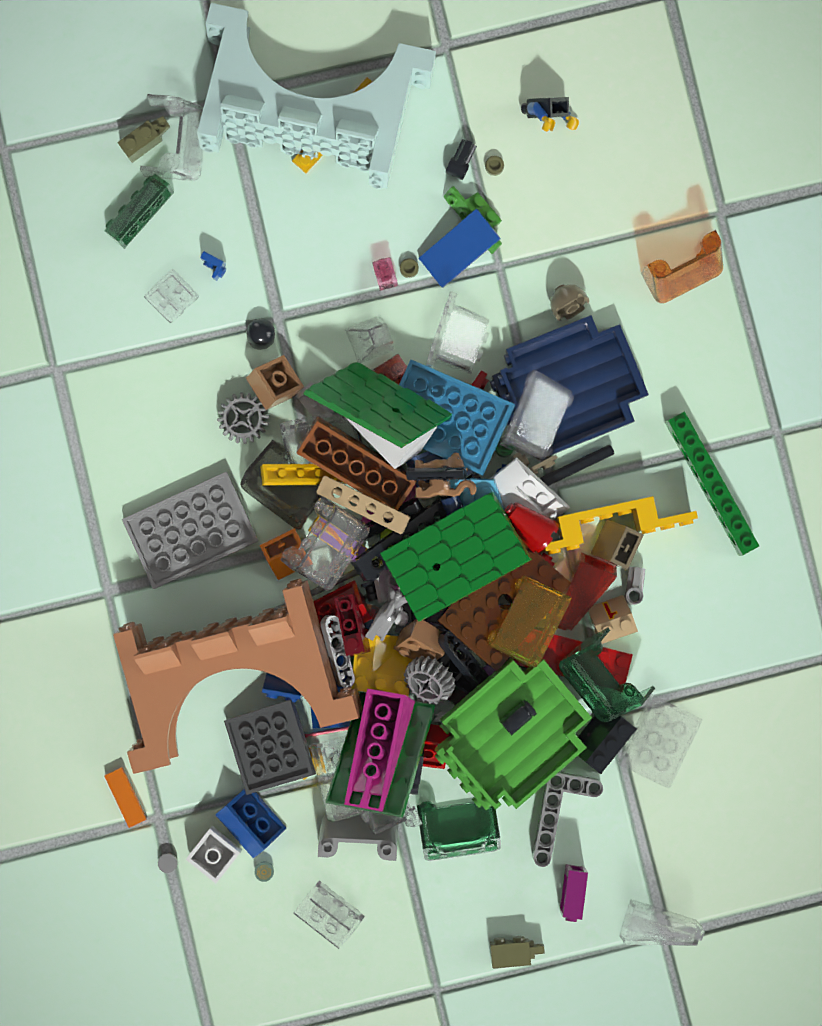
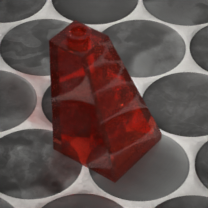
(588, 583)

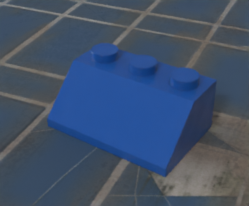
(251, 822)

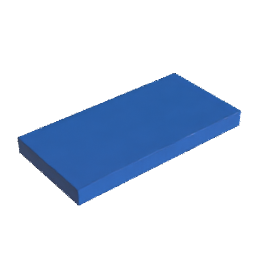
(459, 248)

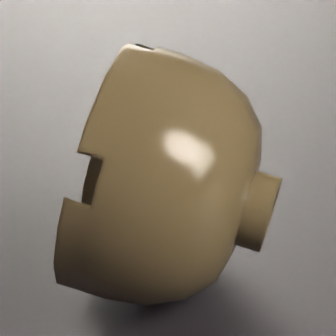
(568, 301)

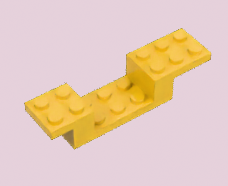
(644, 518)

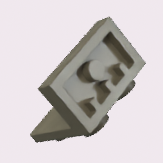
(544, 464)

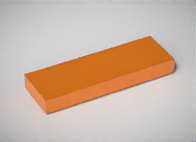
(125, 797)

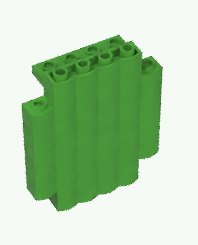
(516, 765)

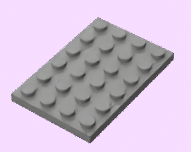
(190, 530)

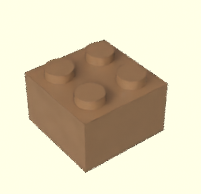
(274, 382)
(419, 640)

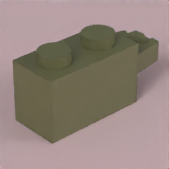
(143, 138)
(514, 952)

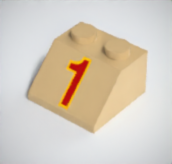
(613, 615)

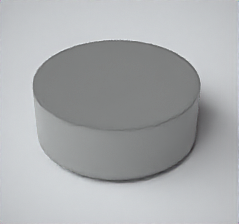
(167, 862)

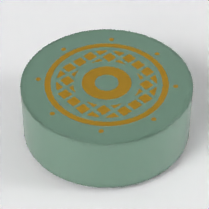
(264, 871)

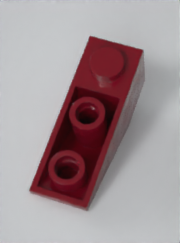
(351, 626)

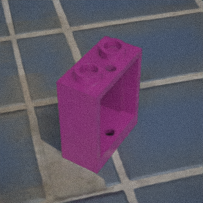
(573, 892)

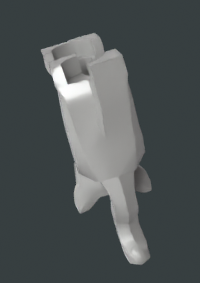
(386, 614)

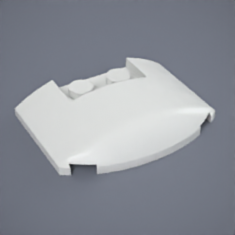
(522, 486)

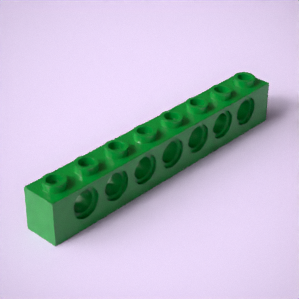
(712, 484)

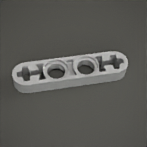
(334, 653)

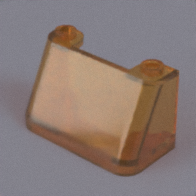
(670, 284)

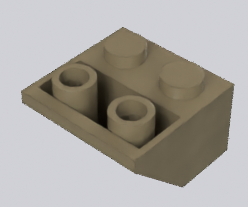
(617, 544)

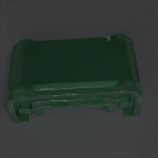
(457, 830)

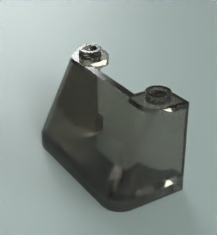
(289, 502)

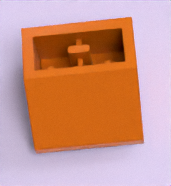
(274, 549)

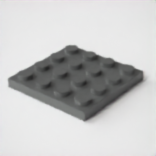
(270, 747)

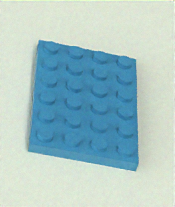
(475, 419)

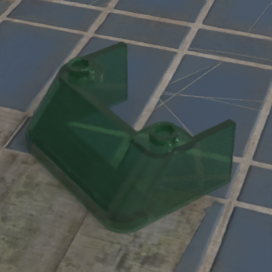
(597, 684)

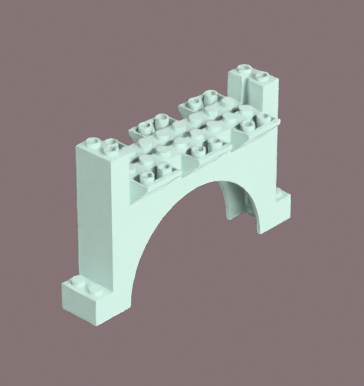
(253, 108)

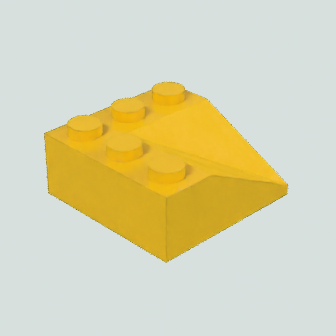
(381, 668)

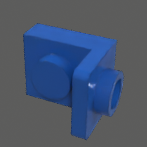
(211, 262)

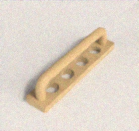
(329, 486)

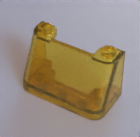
(530, 621)

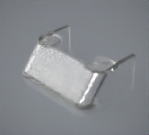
(189, 157)

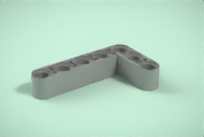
(554, 809)

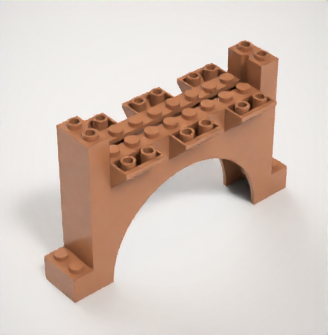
(277, 642)

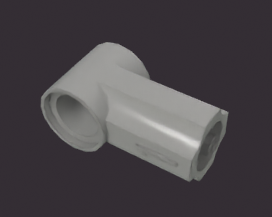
(635, 583)

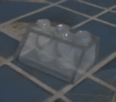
(329, 914)

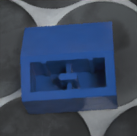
(276, 687)

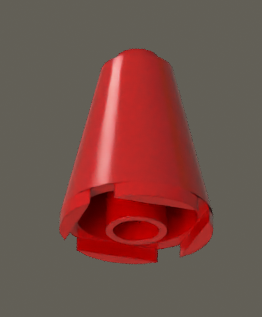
(531, 526)

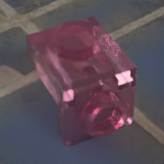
(385, 273)

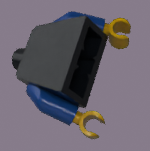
(547, 108)

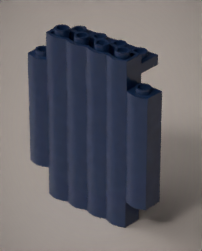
(587, 362)

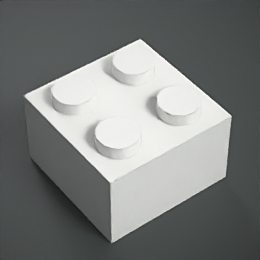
(214, 854)

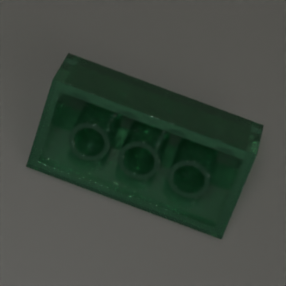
(139, 210)

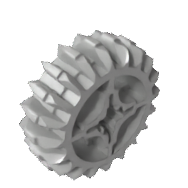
(236, 424)
(429, 679)

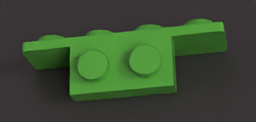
(466, 207)

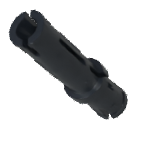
(446, 473)

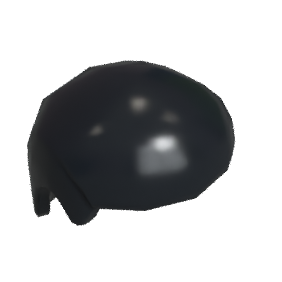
(260, 334)

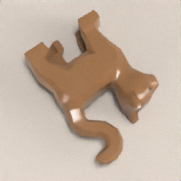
(439, 487)

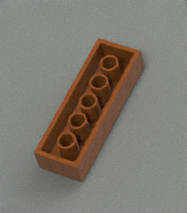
(354, 463)

